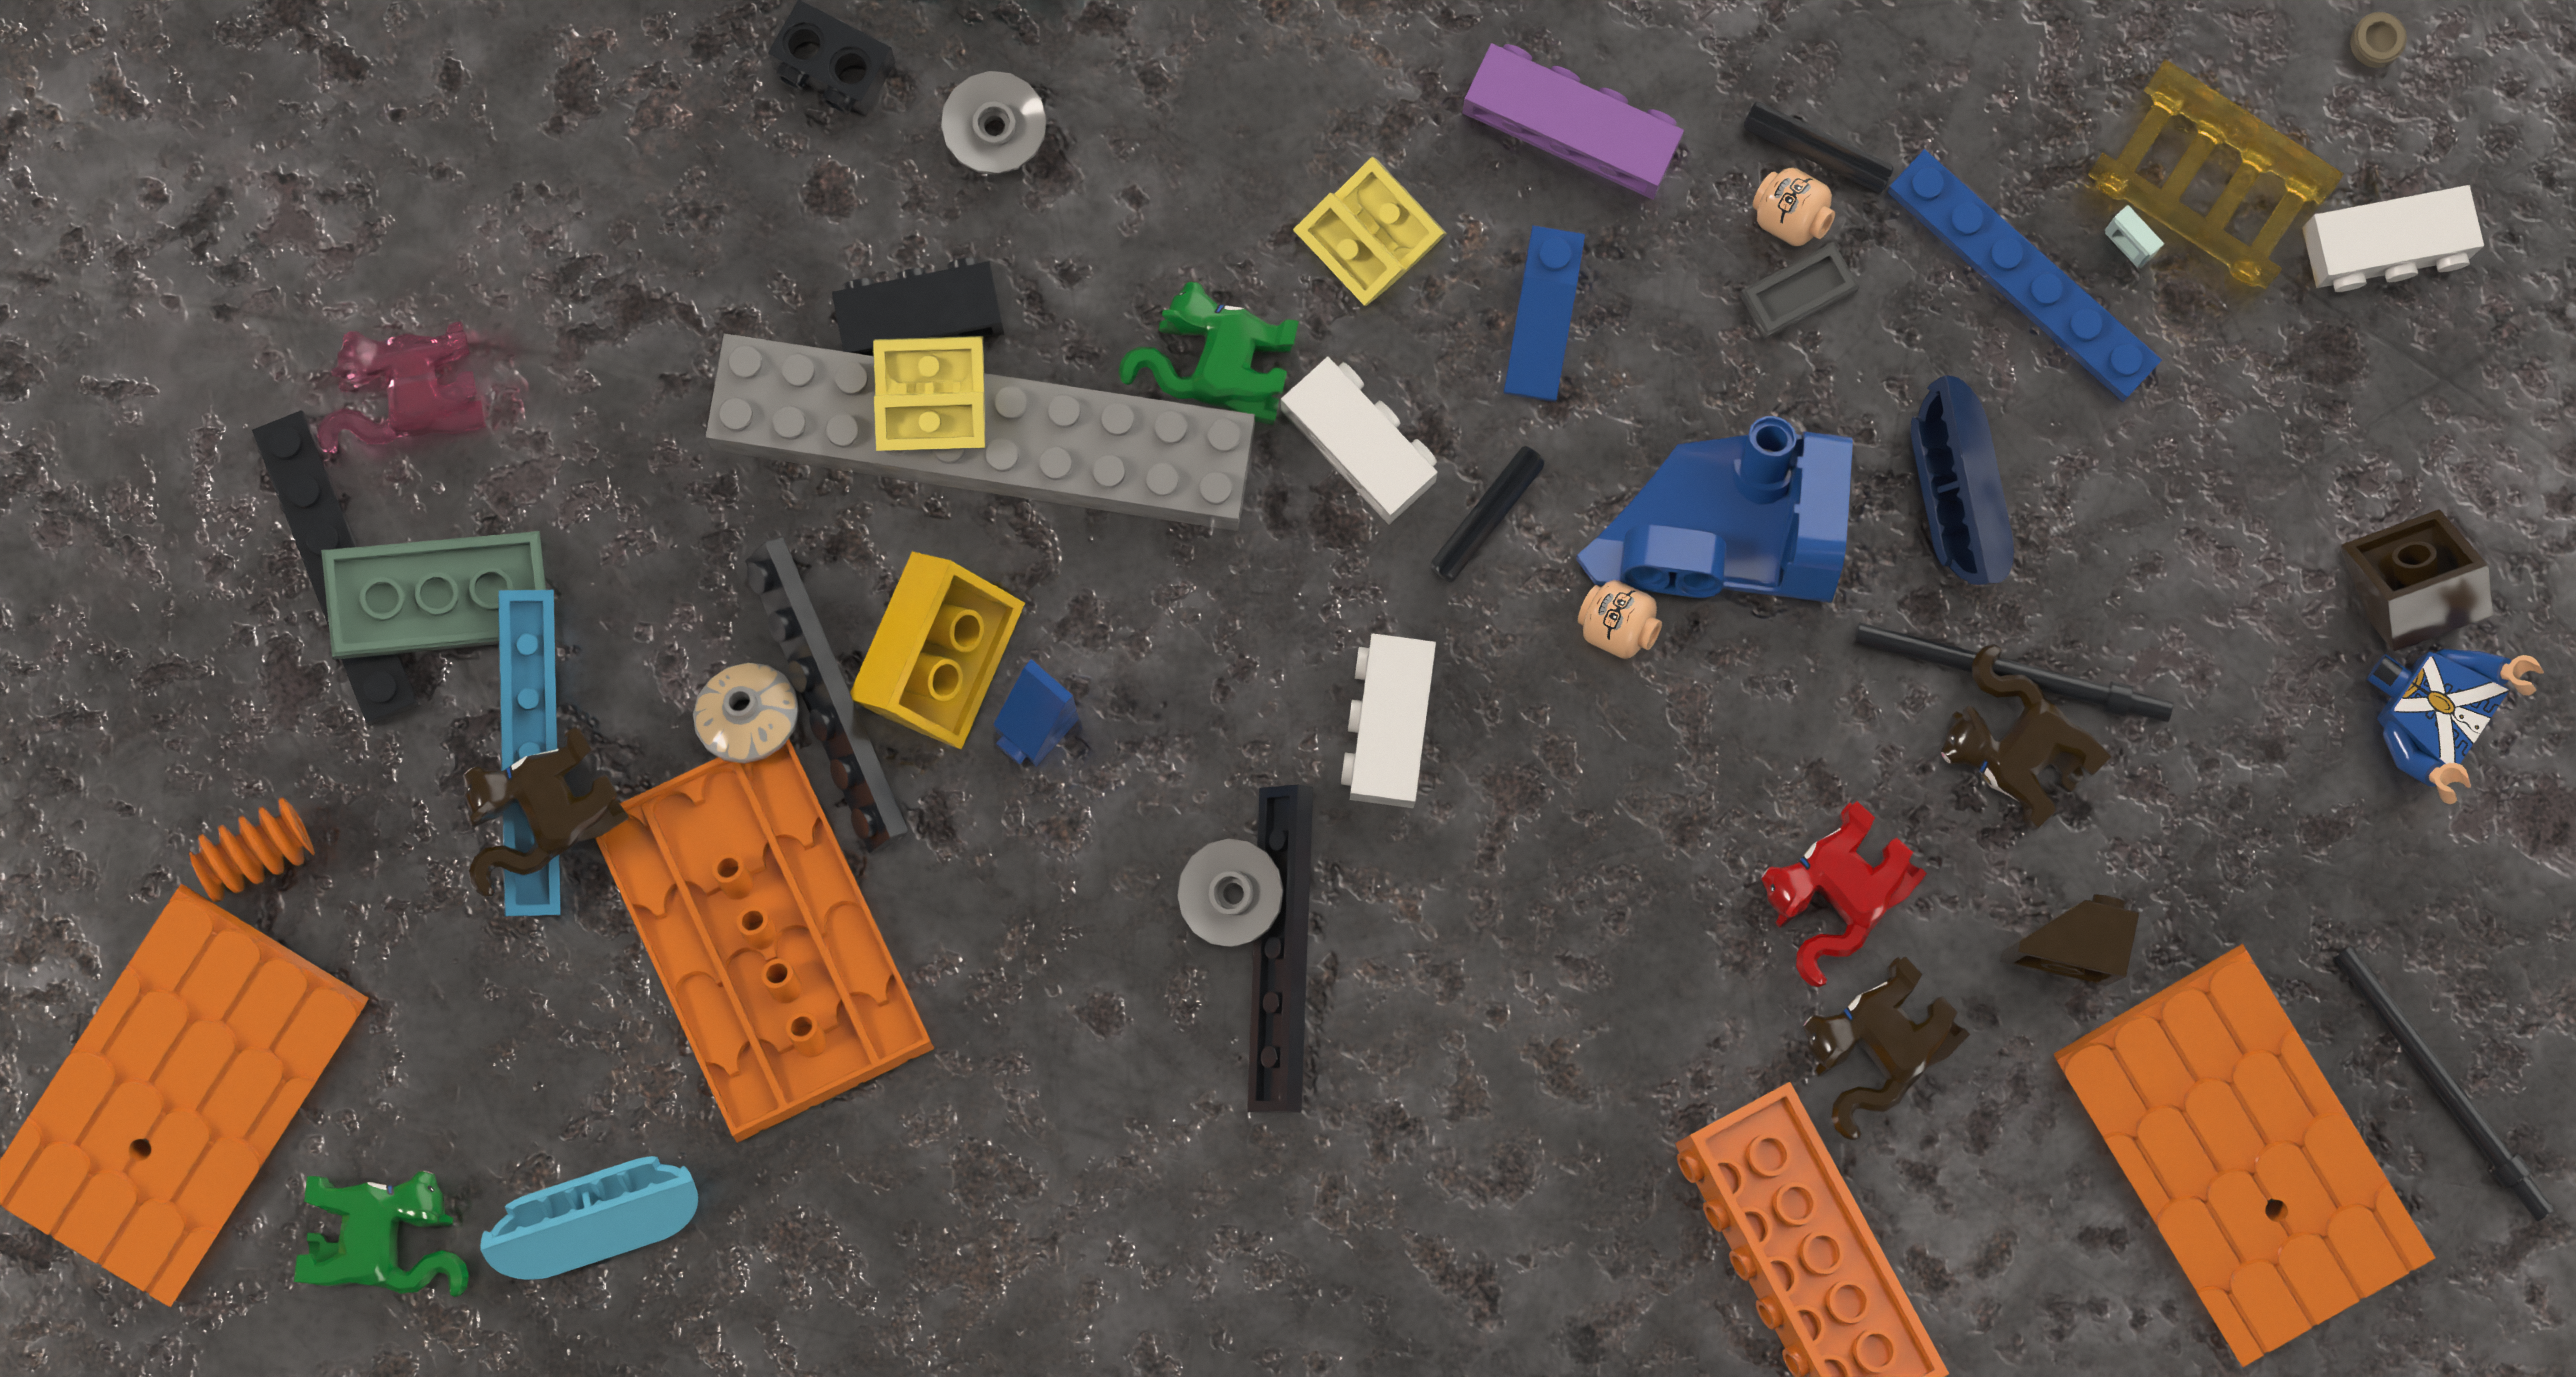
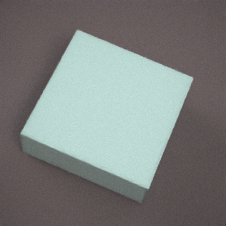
(2133, 237)

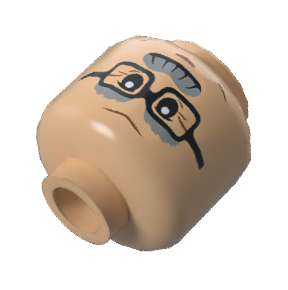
(1794, 206)
(1619, 619)

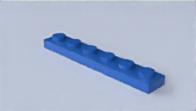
(2023, 275)

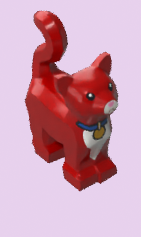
(1847, 883)

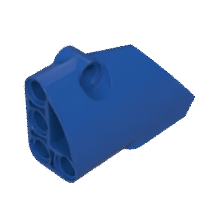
(1735, 518)

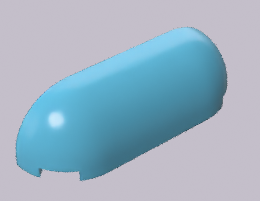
(591, 1219)

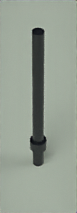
(2115, 697)
(2509, 1168)

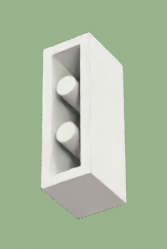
(2393, 238)
(1360, 438)
(1389, 720)

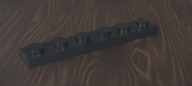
(318, 525)
(825, 693)
(1281, 956)

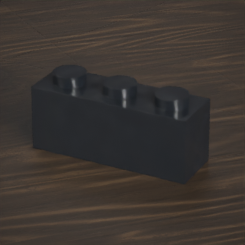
(919, 305)

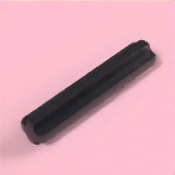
(1818, 147)
(1487, 514)

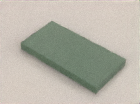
(425, 592)

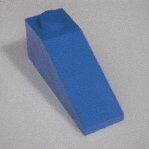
(1544, 313)
(1034, 716)

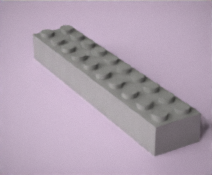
(1038, 436)

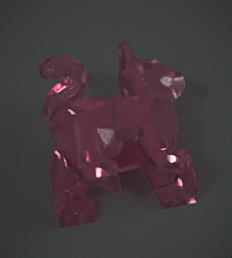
(414, 397)

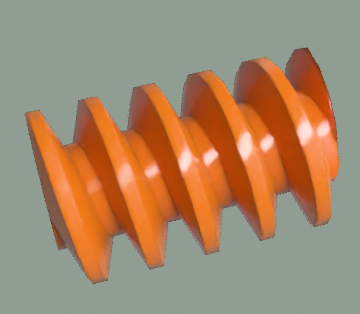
(251, 851)

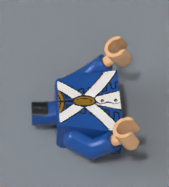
(2443, 708)

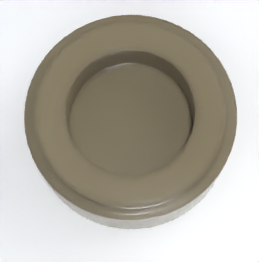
(2378, 39)

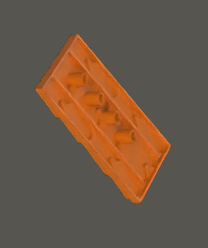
(748, 890)
(205, 1059)
(2216, 1117)

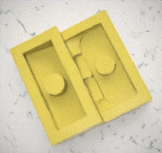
(1370, 231)
(929, 393)

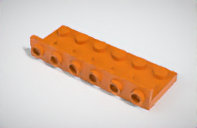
(1805, 1244)

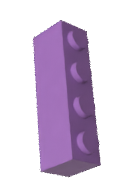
(1573, 119)

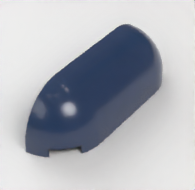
(1962, 483)

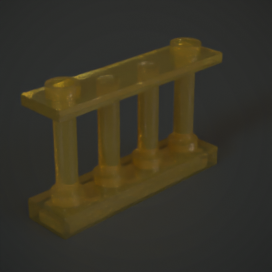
(2261, 151)

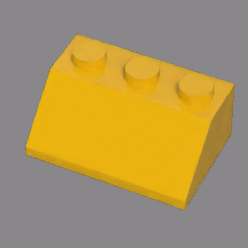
(936, 649)

